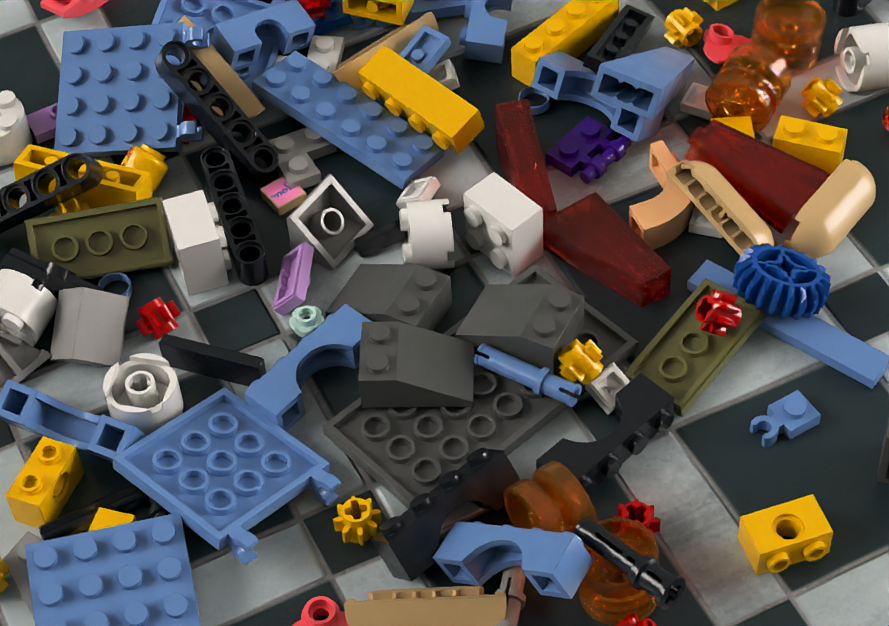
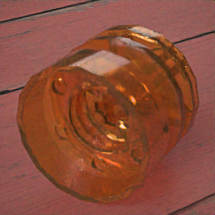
(749, 85)
(606, 589)

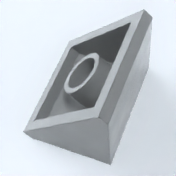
(328, 222)
(89, 327)

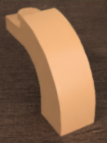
(668, 213)

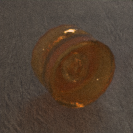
(790, 30)
(548, 501)

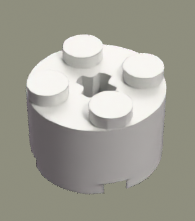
(863, 57)
(14, 128)
(428, 233)
(24, 308)
(143, 392)

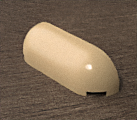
(395, 40)
(227, 78)
(721, 205)
(833, 210)
(428, 607)

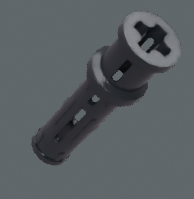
(641, 570)

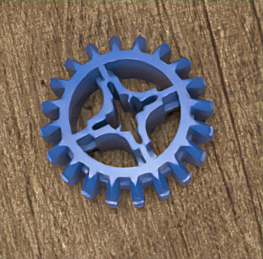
(781, 281)

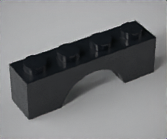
(641, 412)
(413, 538)

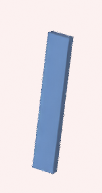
(810, 335)

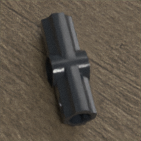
(44, 273)

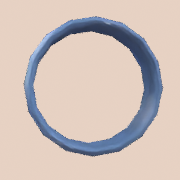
(535, 109)
(120, 277)

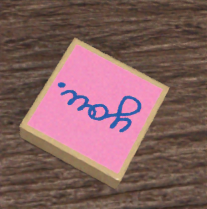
(281, 197)

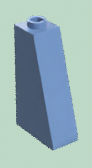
(643, 80)

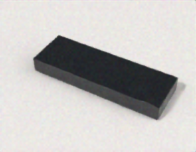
(211, 360)

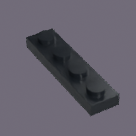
(620, 37)

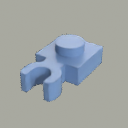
(788, 416)

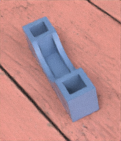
(568, 79)
(330, 345)
(50, 418)
(548, 559)

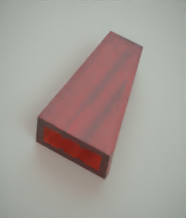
(522, 154)
(764, 176)
(606, 249)

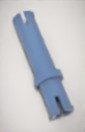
(540, 380)

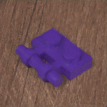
(581, 145)

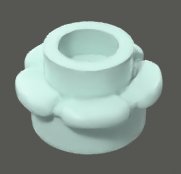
(306, 320)

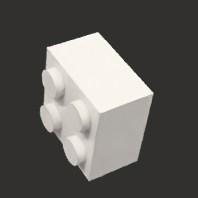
(503, 224)
(197, 241)

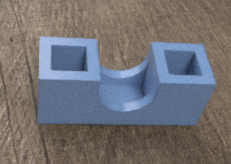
(282, 24)
(485, 34)

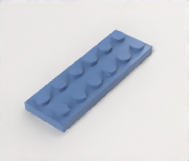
(348, 119)

